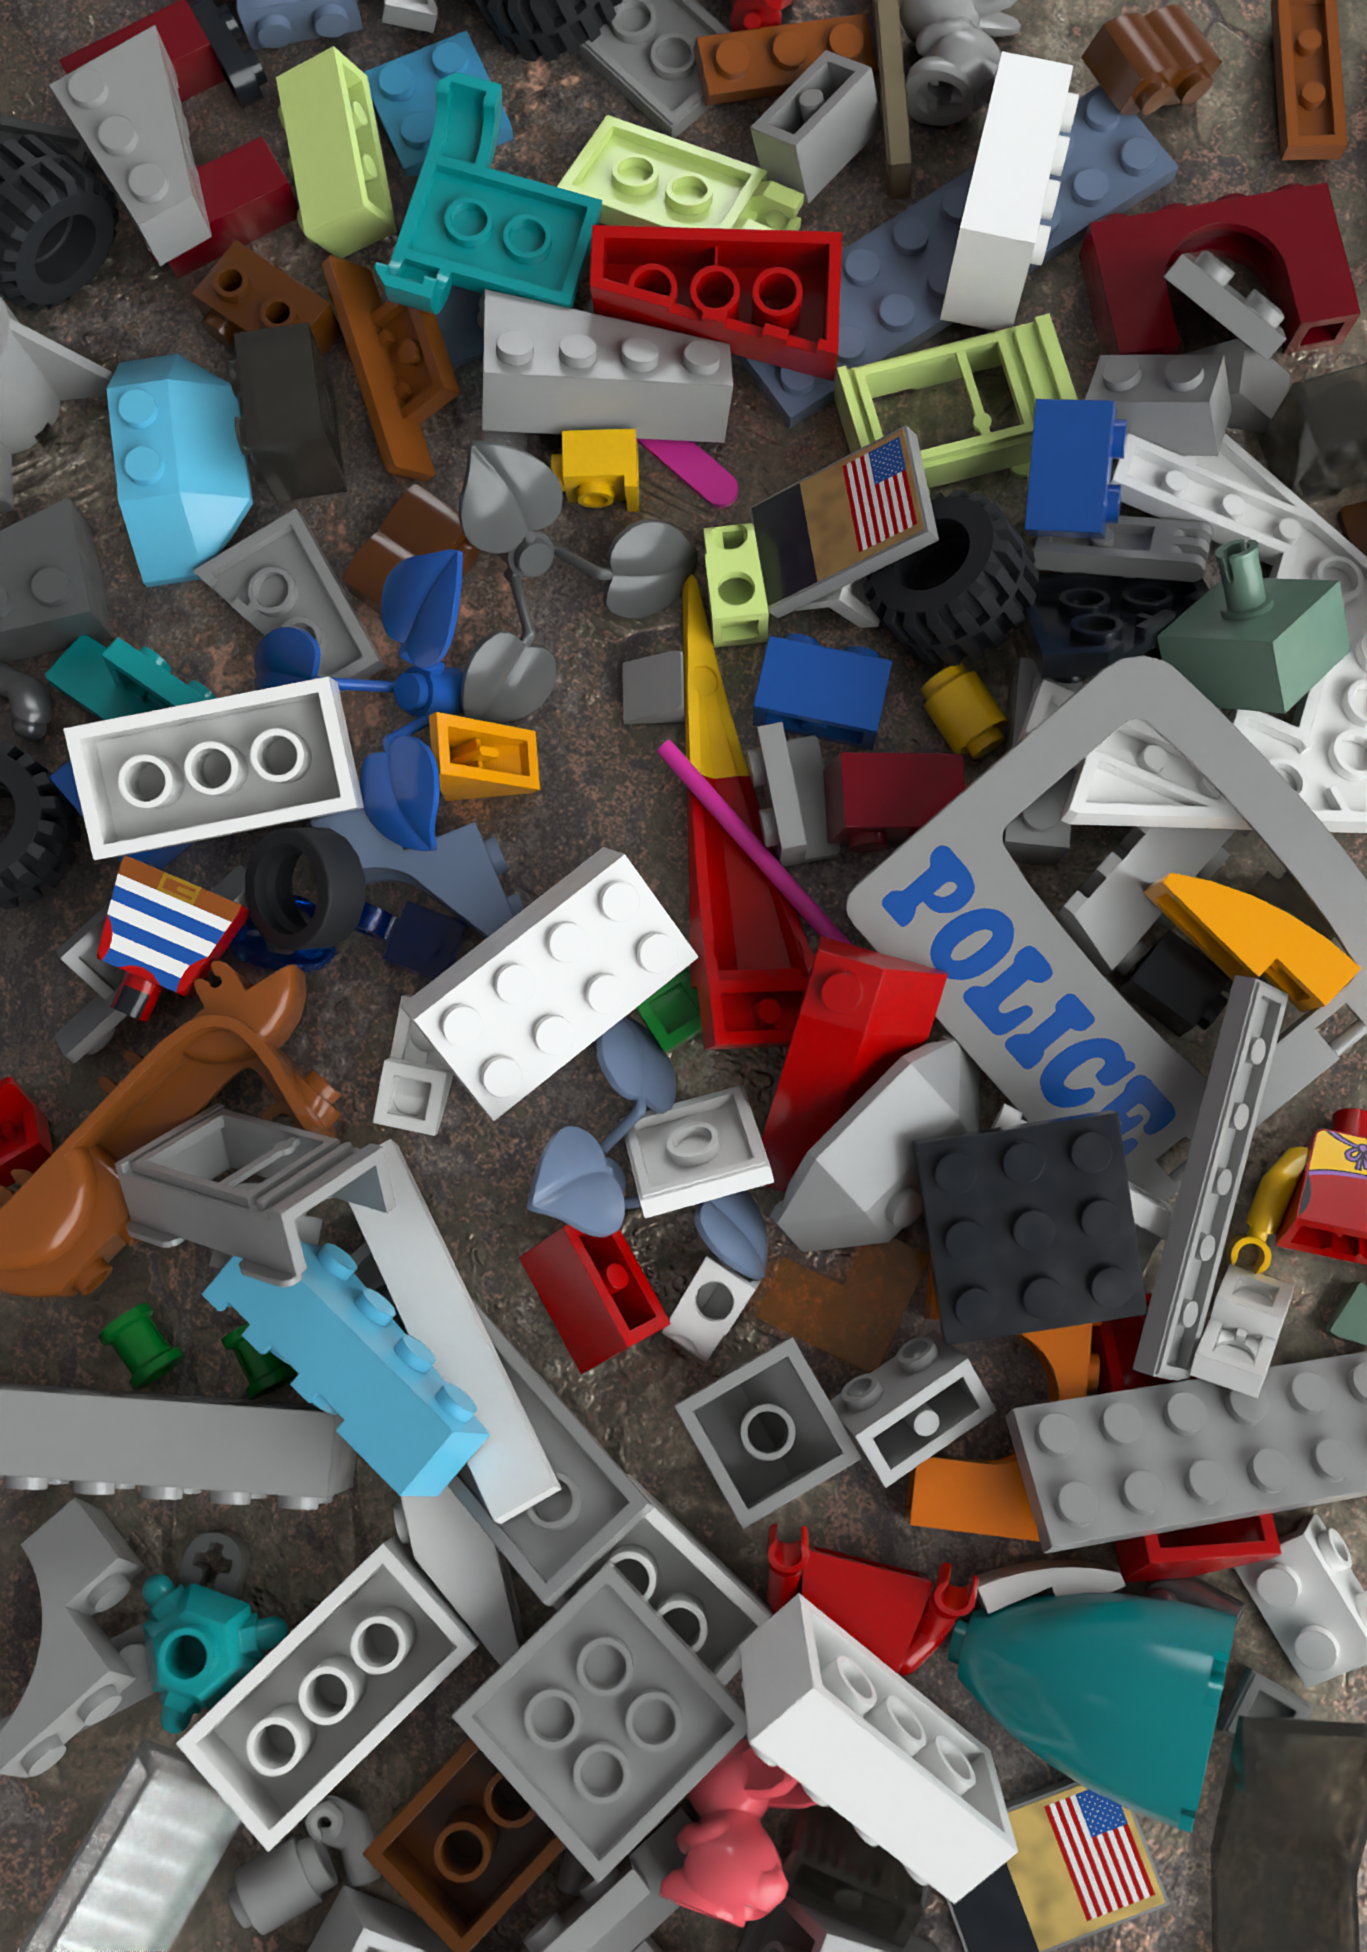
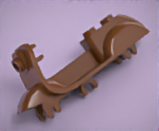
(73, 1210)

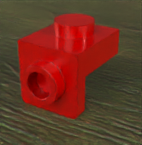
(23, 1132)

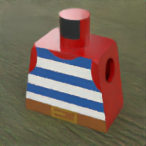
(163, 935)

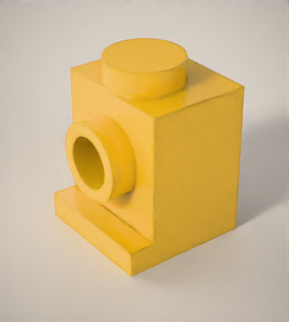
(599, 467)

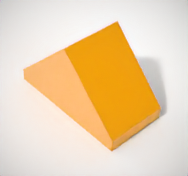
(483, 758)

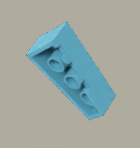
(359, 1366)

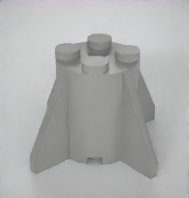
(32, 384)

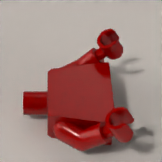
(870, 1600)

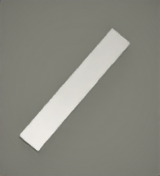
(441, 1314)

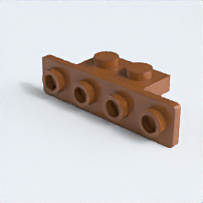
(397, 365)

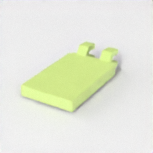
(676, 184)

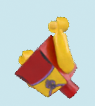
(1314, 1196)

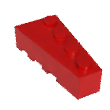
(751, 288)

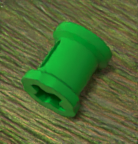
(141, 1346)
(262, 1371)

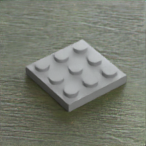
(603, 1720)

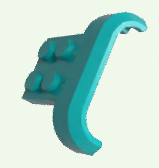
(484, 224)

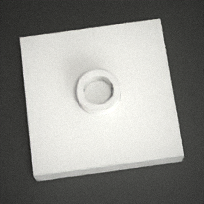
(697, 1152)

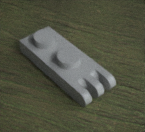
(1132, 550)

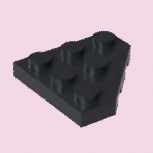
(1096, 619)

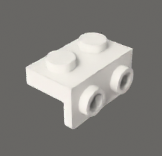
(1312, 1602)

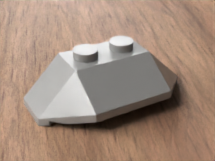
(862, 1173)

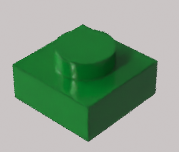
(672, 1013)

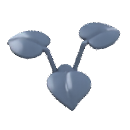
(586, 1187)

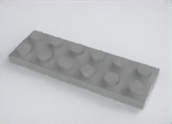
(1193, 1453)
(596, 1503)

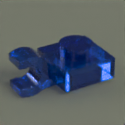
(418, 940)

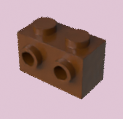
(253, 294)

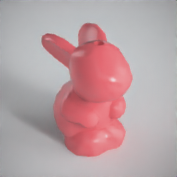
(731, 1860)

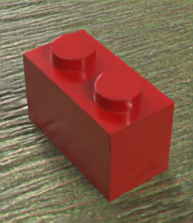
(594, 1294)

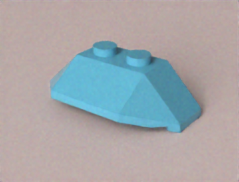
(176, 464)

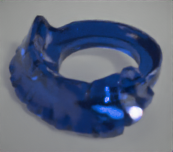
(252, 948)

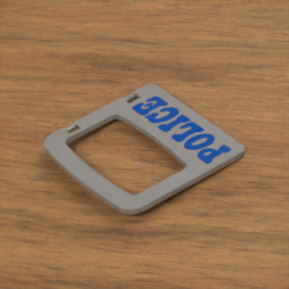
(1022, 987)

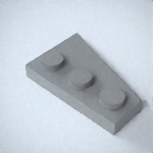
(286, 581)

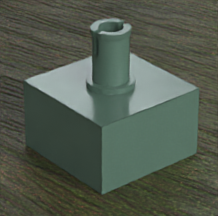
(1256, 637)

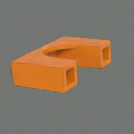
(991, 1493)

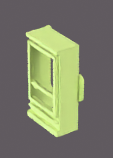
(1033, 372)

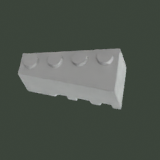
(589, 371)

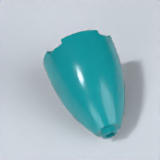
(1105, 1690)

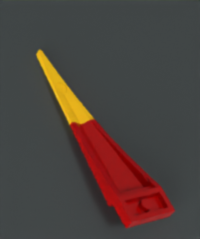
(741, 926)

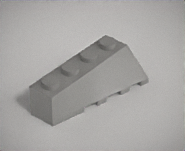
(1111, 906)

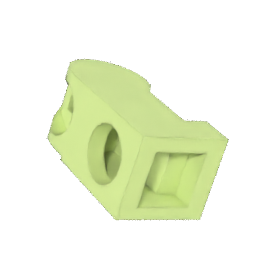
(735, 586)

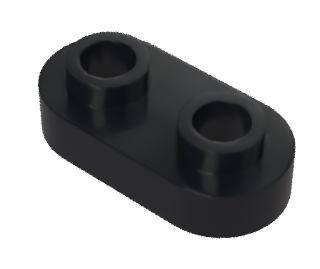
(240, 68)

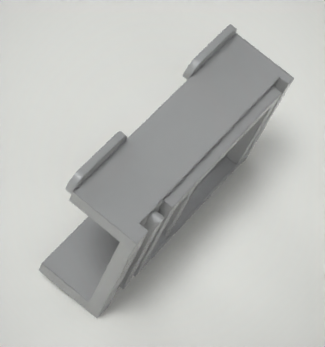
(176, 1201)

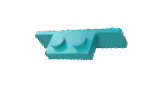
(120, 679)

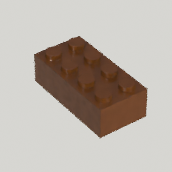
(463, 1847)

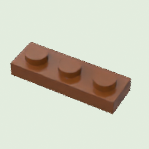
(774, 57)
(1308, 79)

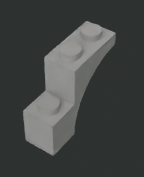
(78, 1672)

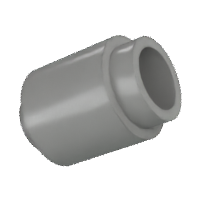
(282, 1883)

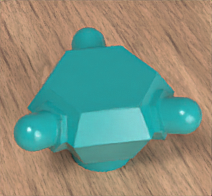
(200, 1646)

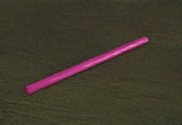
(749, 842)

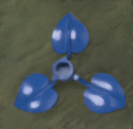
(420, 611)

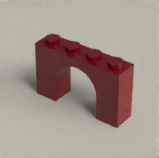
(242, 189)
(1279, 235)

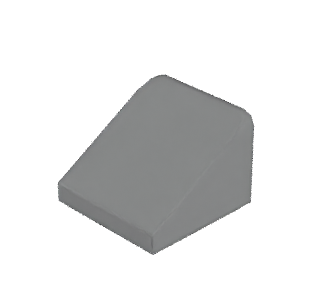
(654, 689)

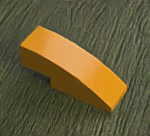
(1254, 939)

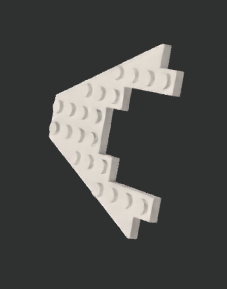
(1323, 753)

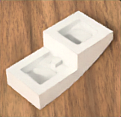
(412, 1081)
(1242, 1331)
(1058, 1576)

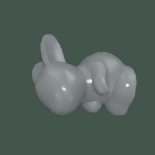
(956, 54)

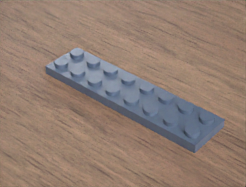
(901, 269)

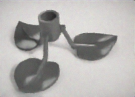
(502, 512)

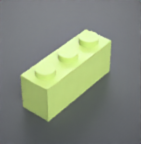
(335, 154)

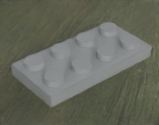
(1250, 318)

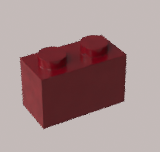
(887, 795)

